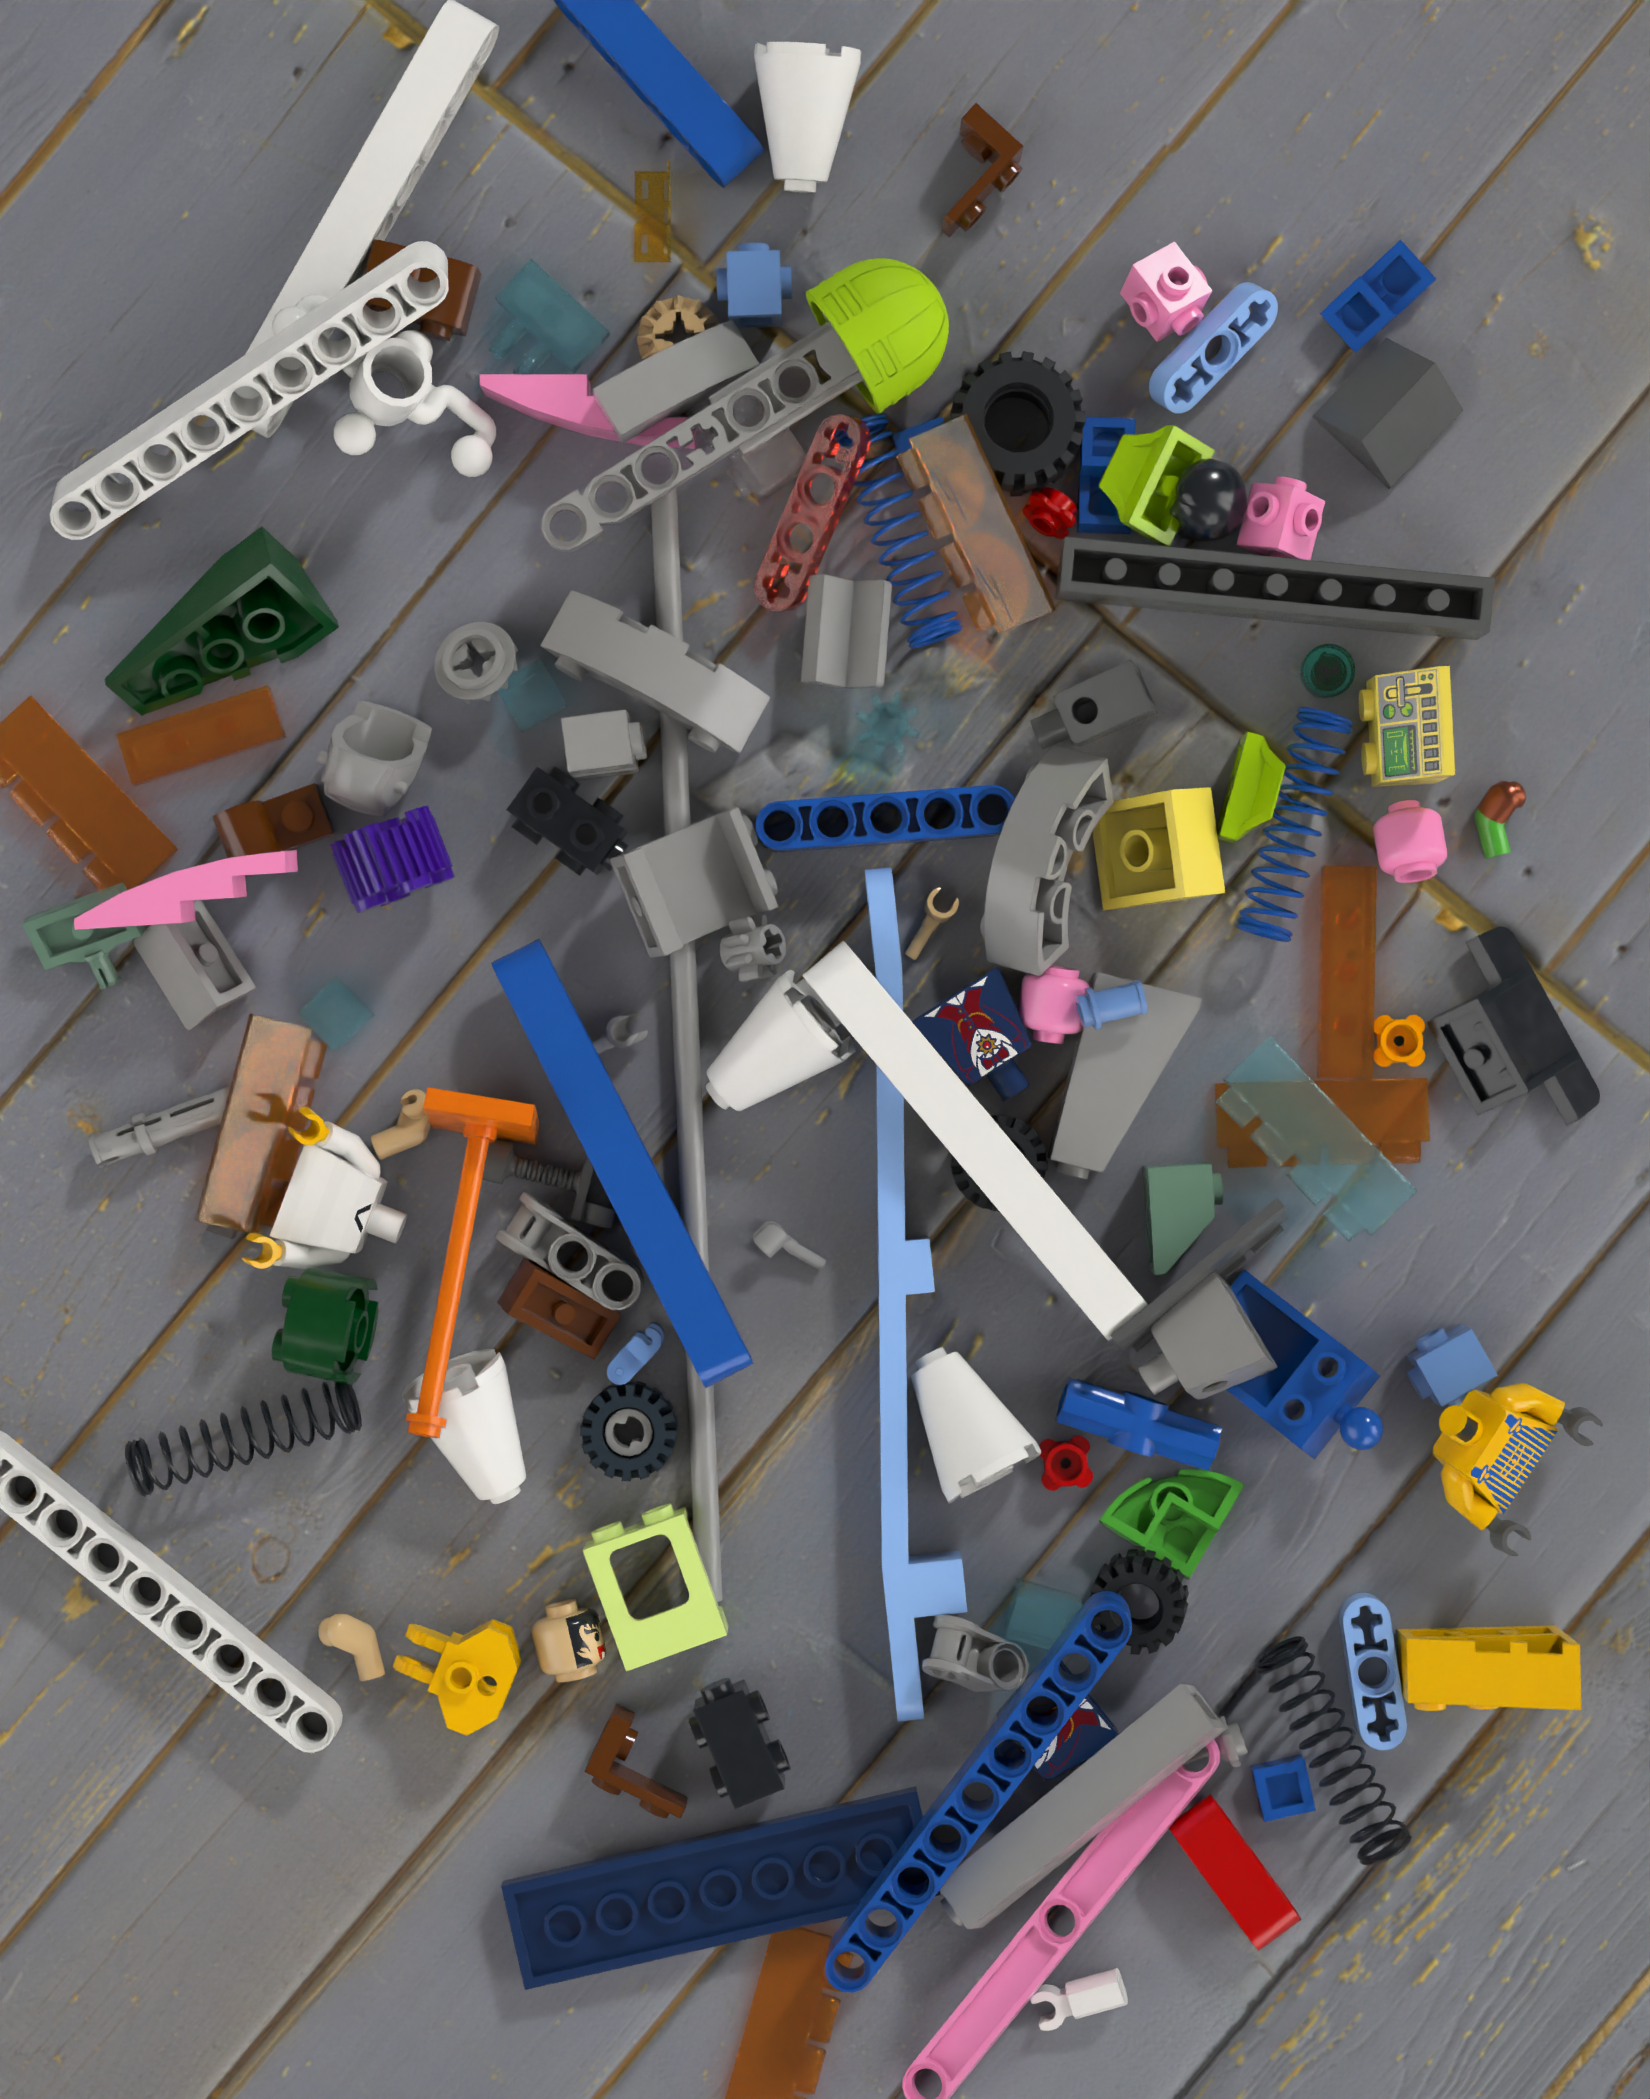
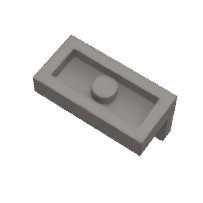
(846, 632)
(194, 966)

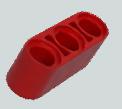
(1234, 1872)

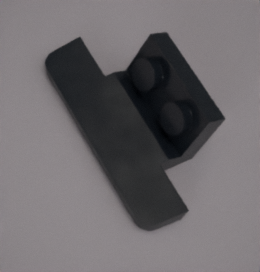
(1512, 1036)

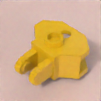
(458, 1678)

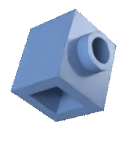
(754, 285)
(1448, 1365)

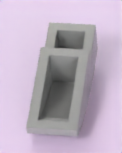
(674, 380)

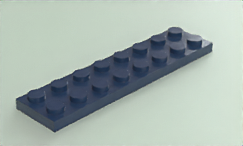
(706, 1889)

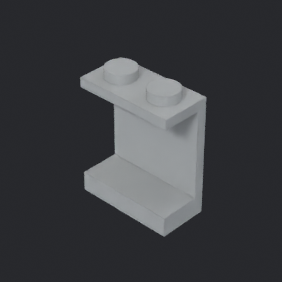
(695, 881)

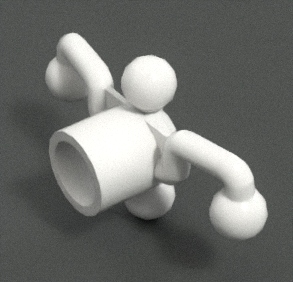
(409, 360)

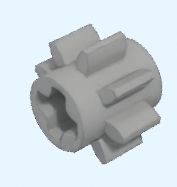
(753, 948)

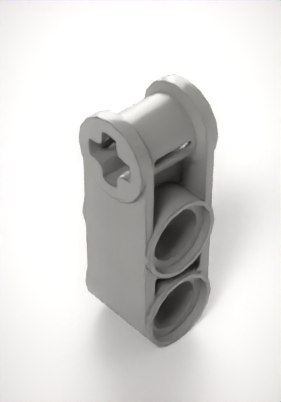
(544, 1245)

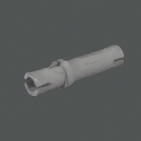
(151, 1131)

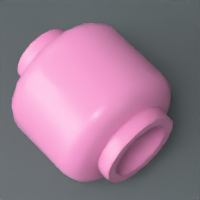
(1410, 842)
(1050, 1005)

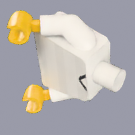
(328, 1202)

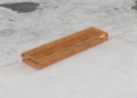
(1347, 972)

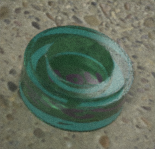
(1327, 671)

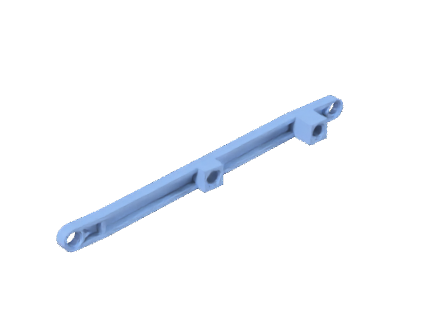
(923, 1582)

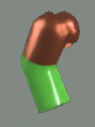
(1493, 814)

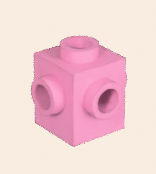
(1166, 293)
(1281, 519)

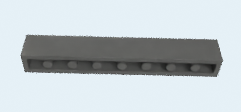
(1274, 588)

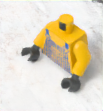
(1493, 1447)

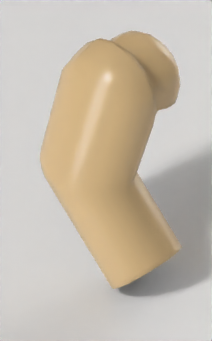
(410, 1130)

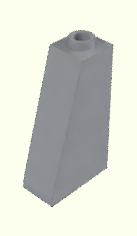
(1114, 1075)

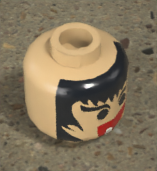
(568, 1641)

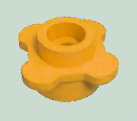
(1411, 1049)

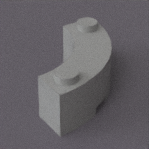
(655, 669)
(1026, 885)

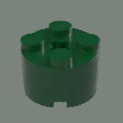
(326, 1325)

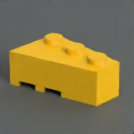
(1489, 1667)

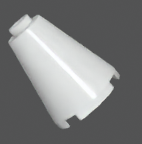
(804, 107)
(777, 1046)
(480, 1425)
(967, 1425)

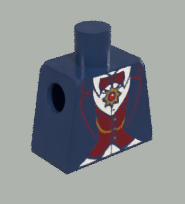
(979, 1034)
(1077, 1741)

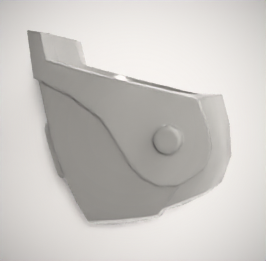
(373, 758)

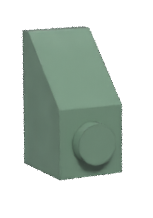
(1177, 1209)

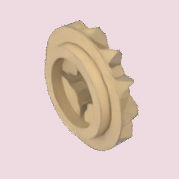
(662, 318)

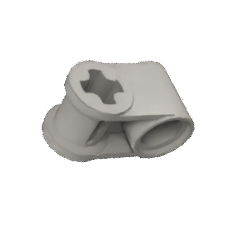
(967, 1654)

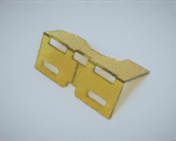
(653, 207)

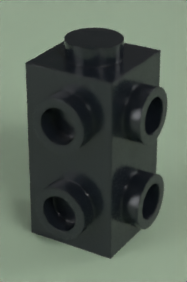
(582, 831)
(733, 1729)

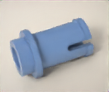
(1111, 1004)

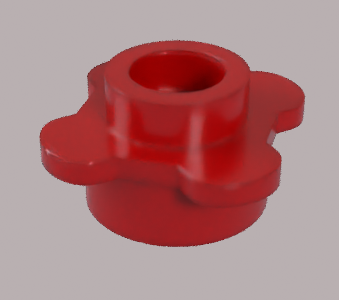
(1050, 512)
(1076, 1473)

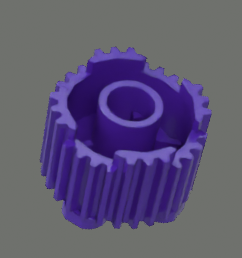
(392, 859)

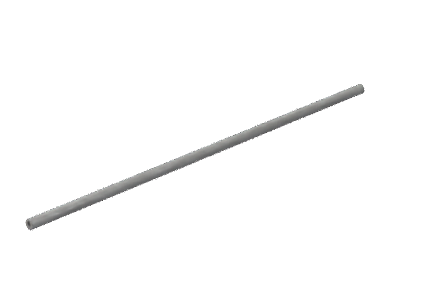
(687, 1052)

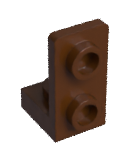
(984, 141)
(613, 1777)

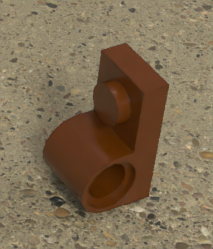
(274, 824)
(557, 1309)

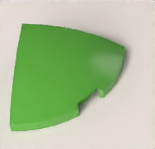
(1174, 1515)

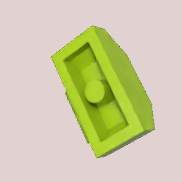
(1145, 478)
(1251, 789)

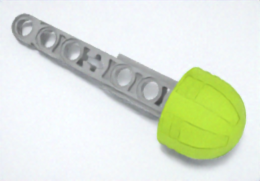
(876, 332)

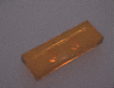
(201, 735)

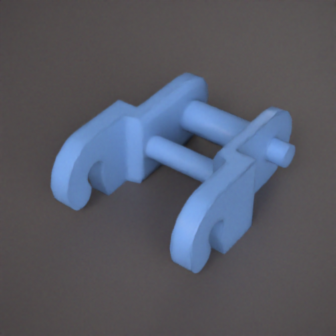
(635, 1354)

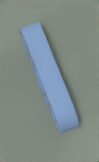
(1192, 349)
(1365, 1712)

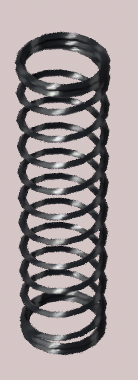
(347, 1405)
(1400, 1836)

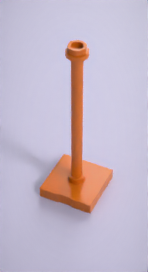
(481, 1122)

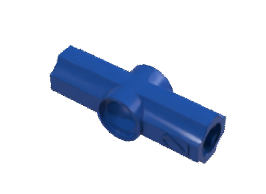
(1138, 1423)

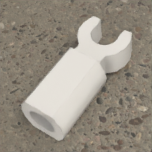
(1081, 1997)

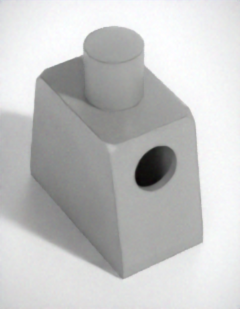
(1206, 1343)

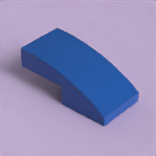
(1378, 296)
(1097, 446)

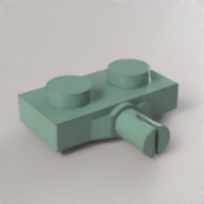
(59, 943)

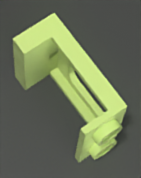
(668, 1631)

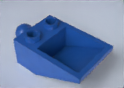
(1303, 1359)

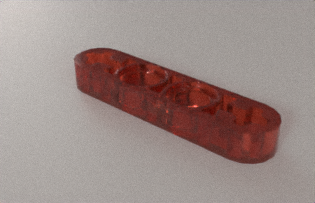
(803, 509)

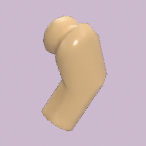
(355, 1638)

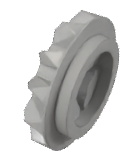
(456, 657)

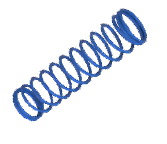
(934, 629)
(1312, 719)

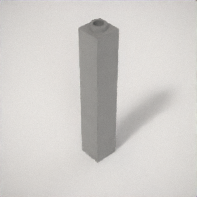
(1080, 1807)

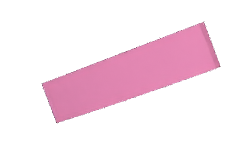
(567, 403)
(173, 895)

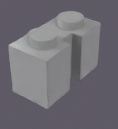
(602, 745)

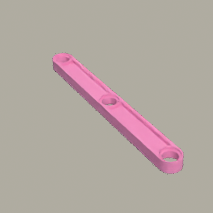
(1039, 1950)

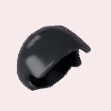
(1209, 500)

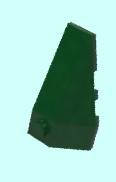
(235, 617)

